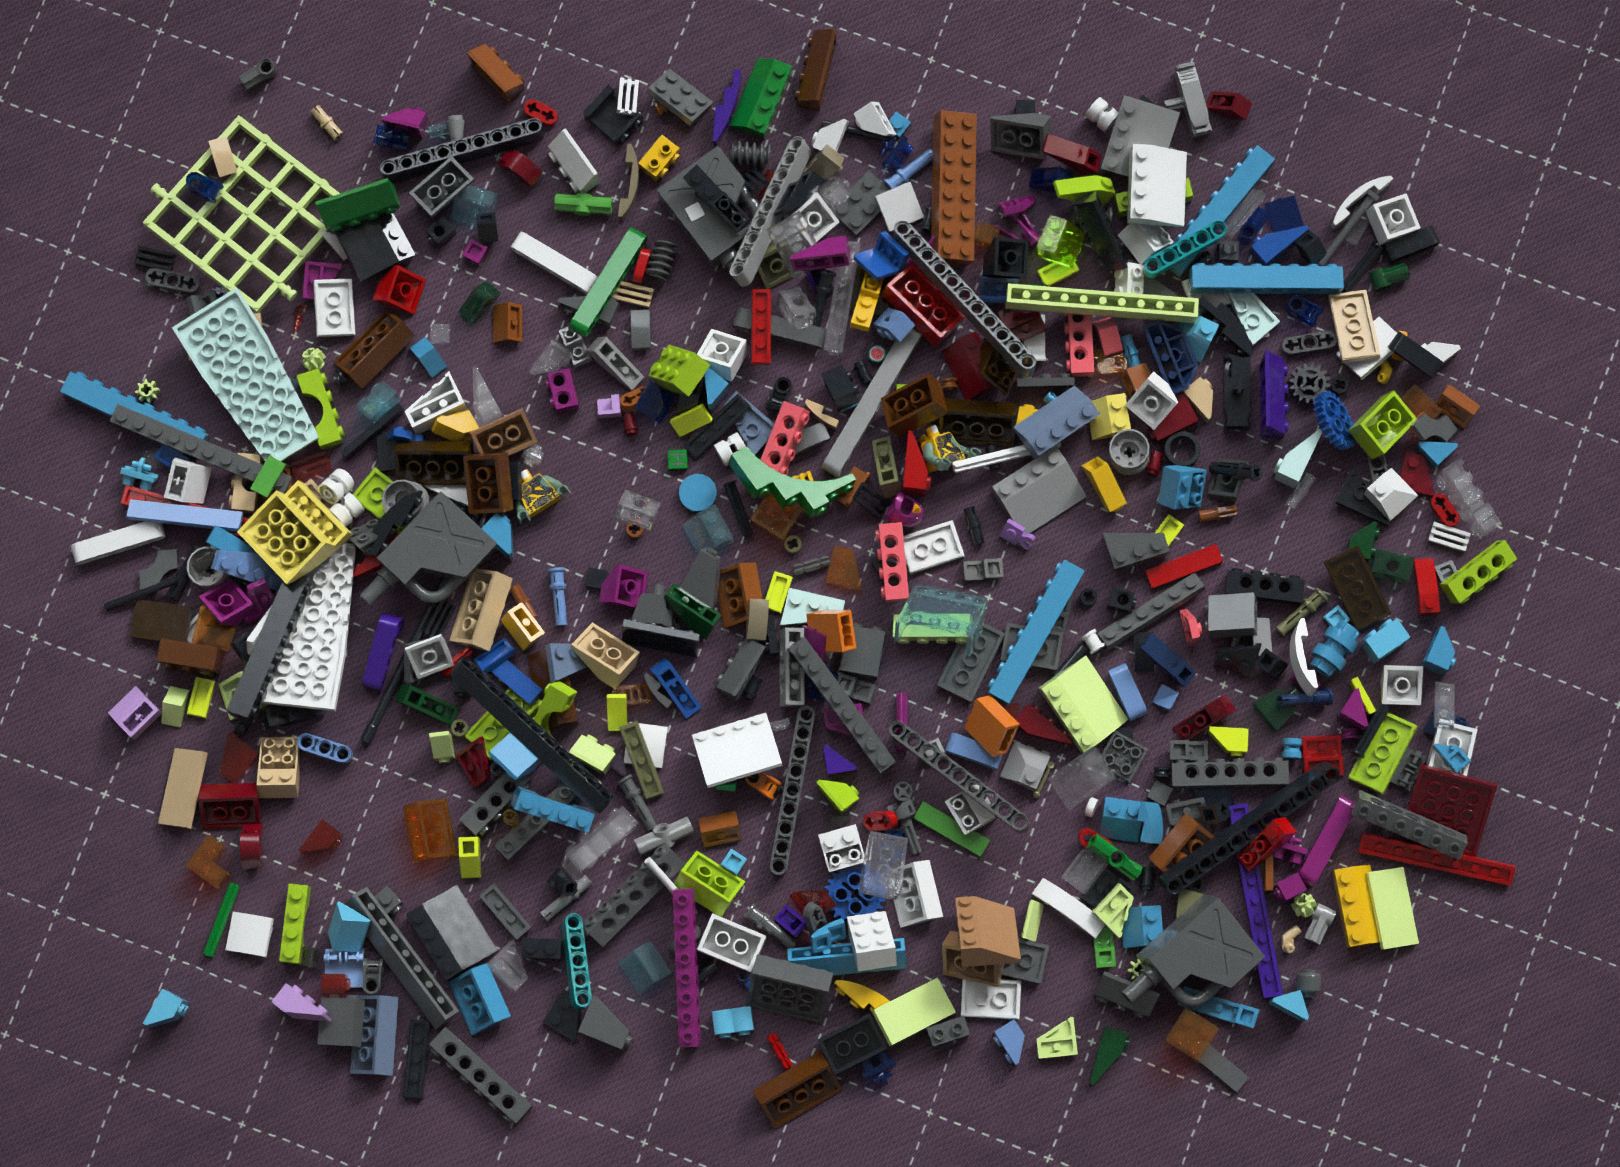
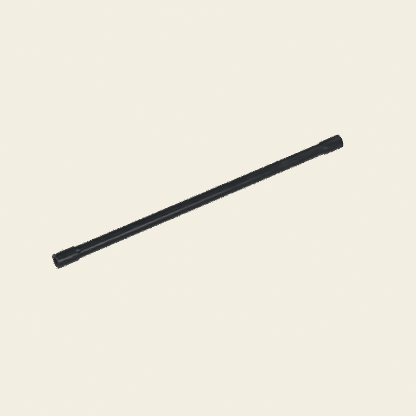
(372, 727)

